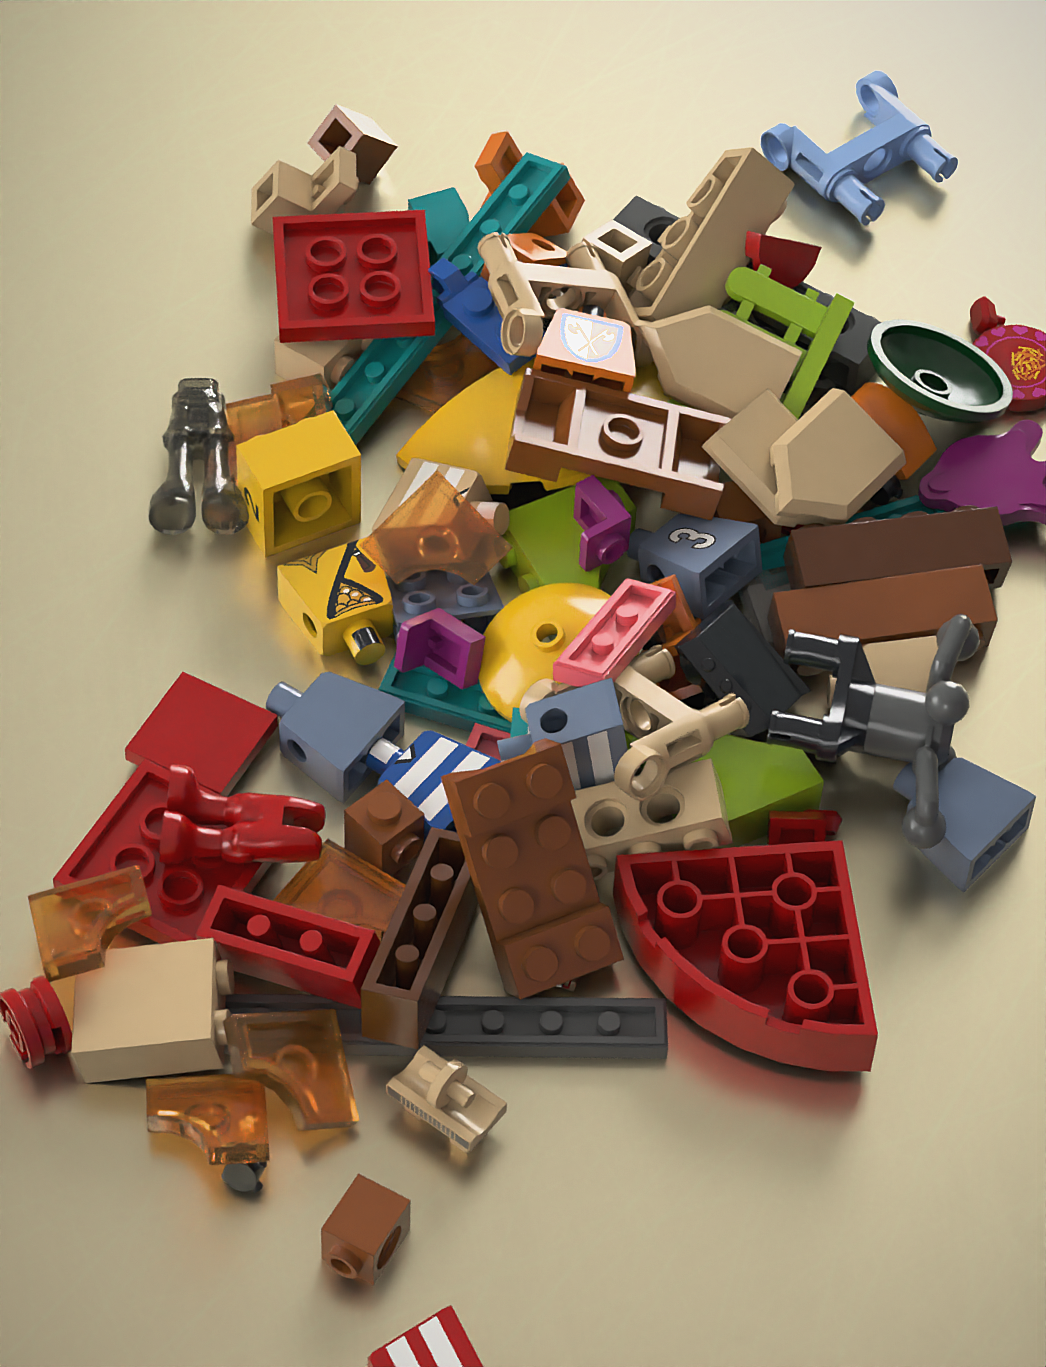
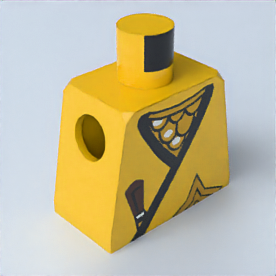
(339, 601)

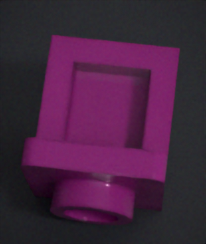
(604, 522)
(442, 646)

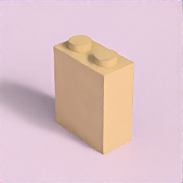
(152, 1011)

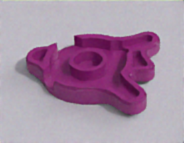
(991, 474)

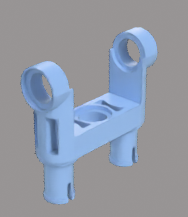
(844, 171)

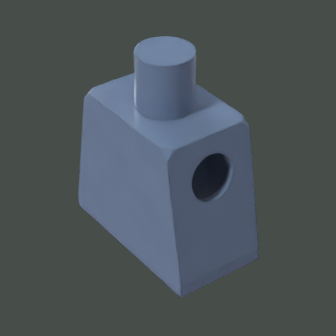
(334, 728)
(980, 814)

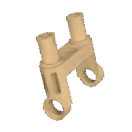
(524, 288)
(665, 727)

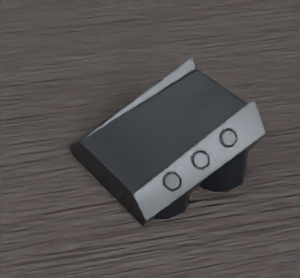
(733, 657)

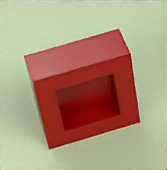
(795, 827)

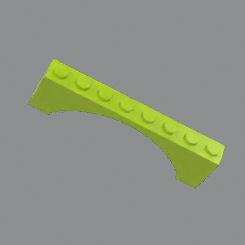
(751, 773)

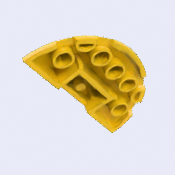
(477, 425)

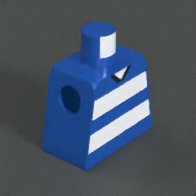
(419, 769)

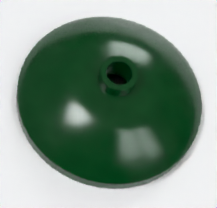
(938, 372)

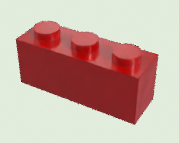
(290, 945)

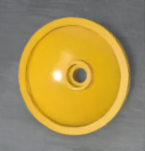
(514, 645)

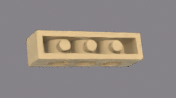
(689, 791)

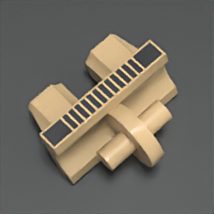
(447, 1098)

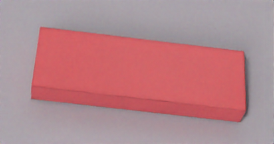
(615, 634)

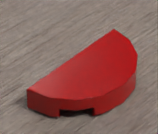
(787, 258)

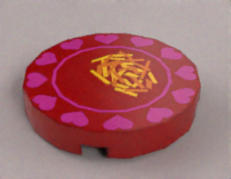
(1022, 357)

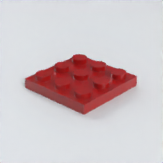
(353, 276)
(131, 836)

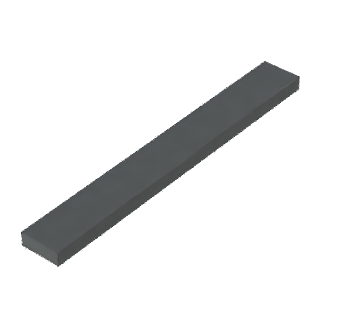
(501, 1025)

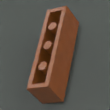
(884, 608)

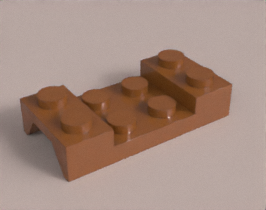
(616, 438)
(531, 870)

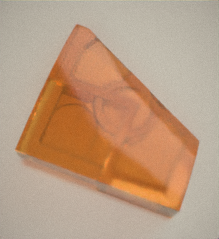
(284, 407)

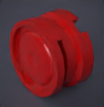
(36, 1021)

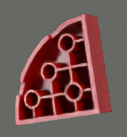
(755, 947)

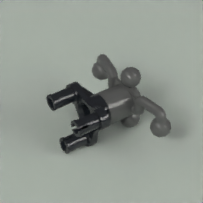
(883, 717)

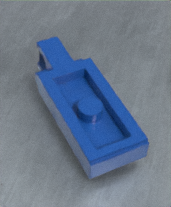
(473, 312)

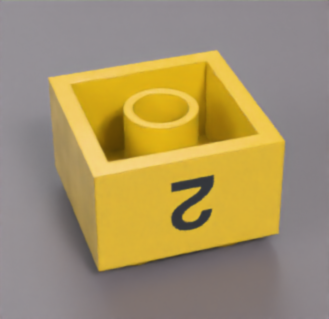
(300, 483)

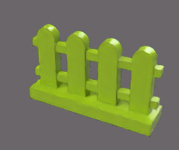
(797, 312)

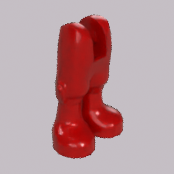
(257, 825)

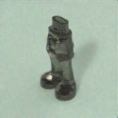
(198, 431)

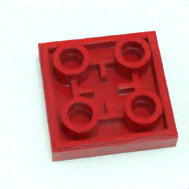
(205, 731)

